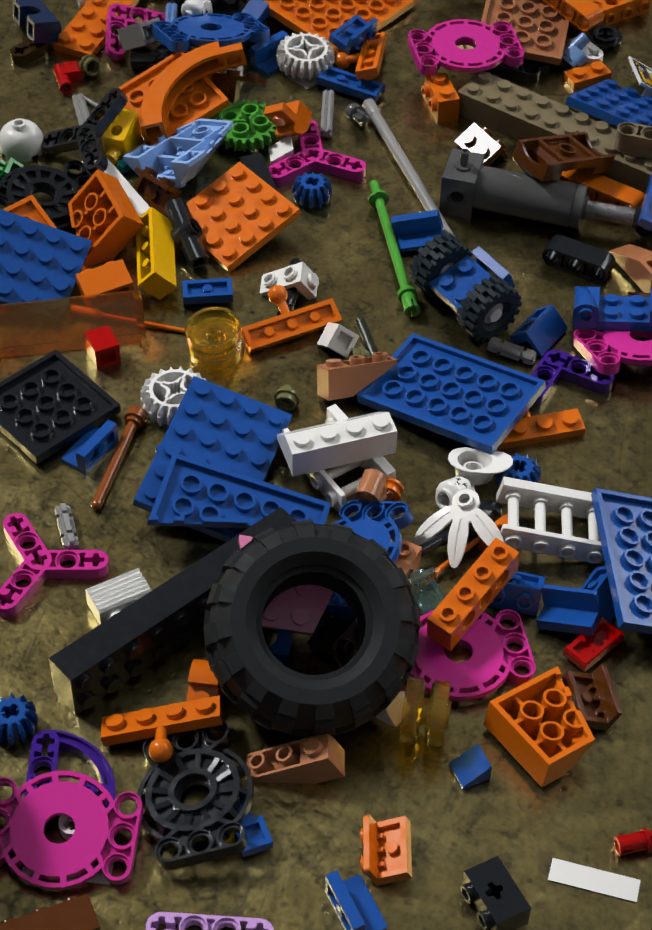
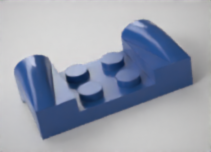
(611, 311)

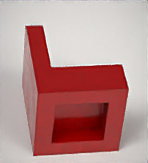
(102, 347)

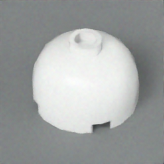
(21, 140)

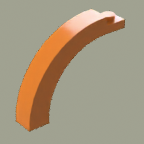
(178, 77)

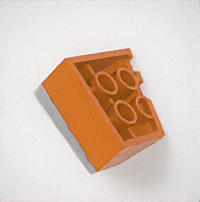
(104, 216)
(540, 726)

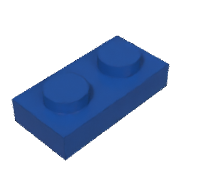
(207, 291)

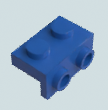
(353, 34)

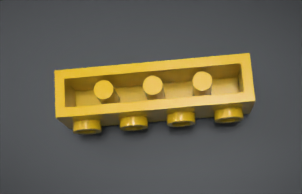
(155, 255)

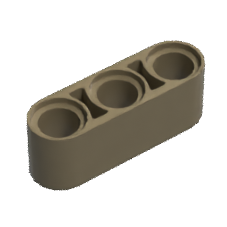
(634, 139)

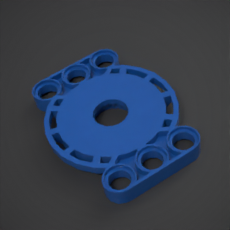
(208, 28)
(381, 528)

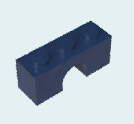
(40, 21)

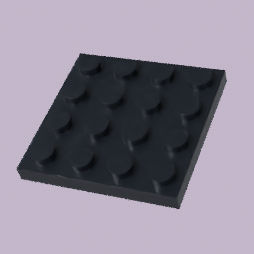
(51, 406)

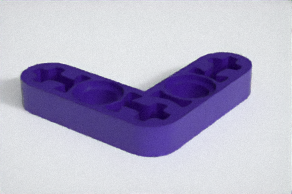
(558, 370)

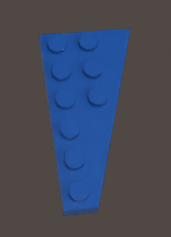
(219, 498)

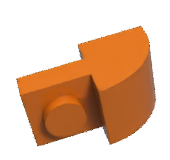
(202, 681)

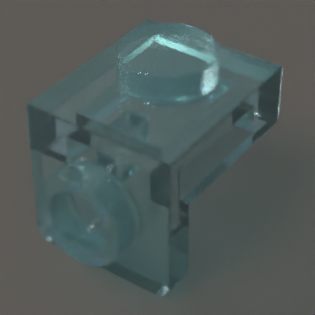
(425, 590)

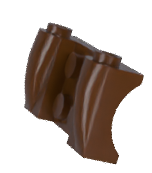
(551, 155)

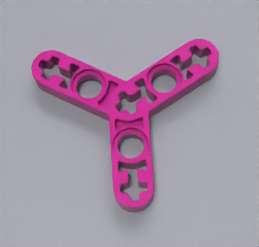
(316, 158)
(49, 559)

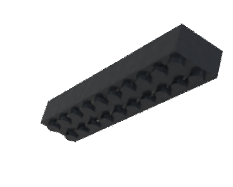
(145, 629)

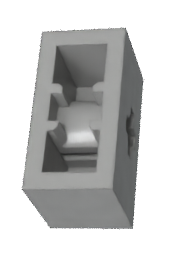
(137, 34)

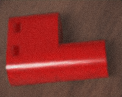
(66, 74)

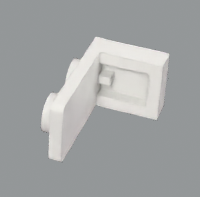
(294, 275)

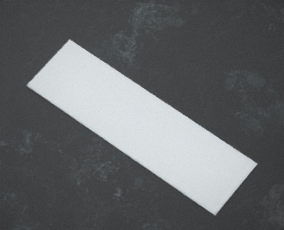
(594, 880)

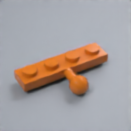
(368, 59)
(290, 323)
(544, 428)
(161, 722)

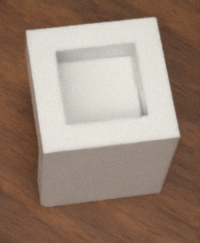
(338, 339)

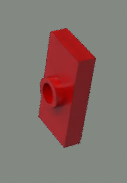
(590, 649)

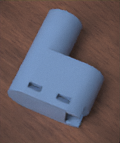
(573, 55)

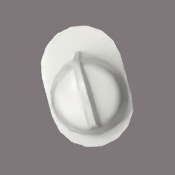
(478, 465)

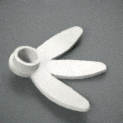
(460, 515)

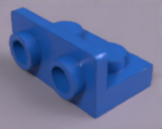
(520, 594)

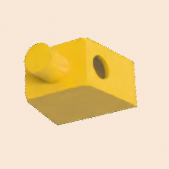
(122, 135)

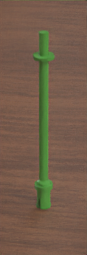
(406, 294)

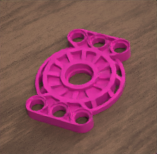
(442, 50)
(612, 347)
(489, 662)
(92, 836)

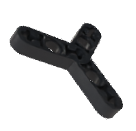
(93, 128)

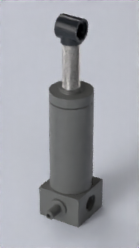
(473, 186)

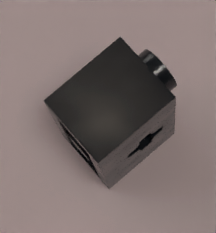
(495, 896)

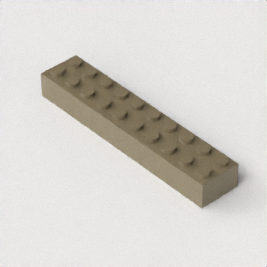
(529, 115)

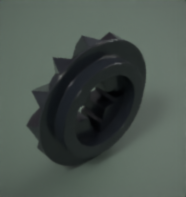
(612, 37)

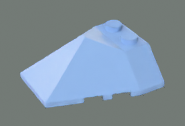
(182, 154)

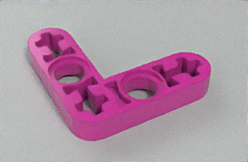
(121, 21)

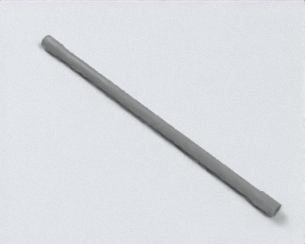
(425, 198)

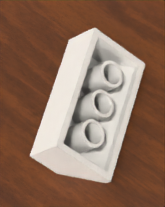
(339, 442)

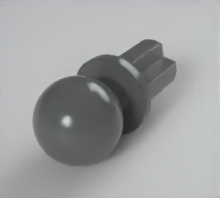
(356, 114)

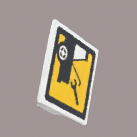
(643, 75)

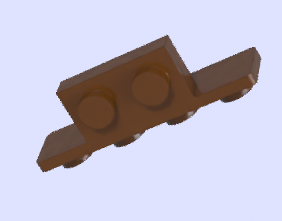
(230, 82)

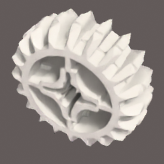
(304, 55)
(164, 393)

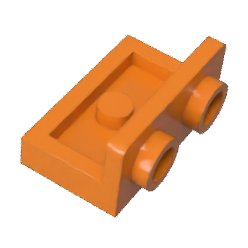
(386, 849)

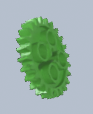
(250, 126)

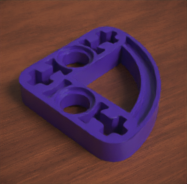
(76, 745)

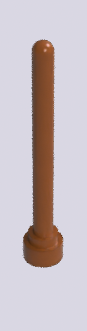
(134, 419)

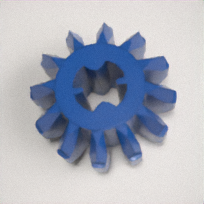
(312, 190)
(522, 469)
(16, 719)

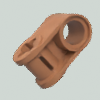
(372, 486)

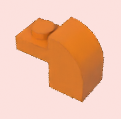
(289, 118)

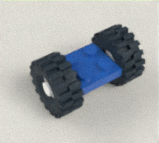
(481, 300)

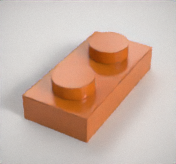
(586, 75)

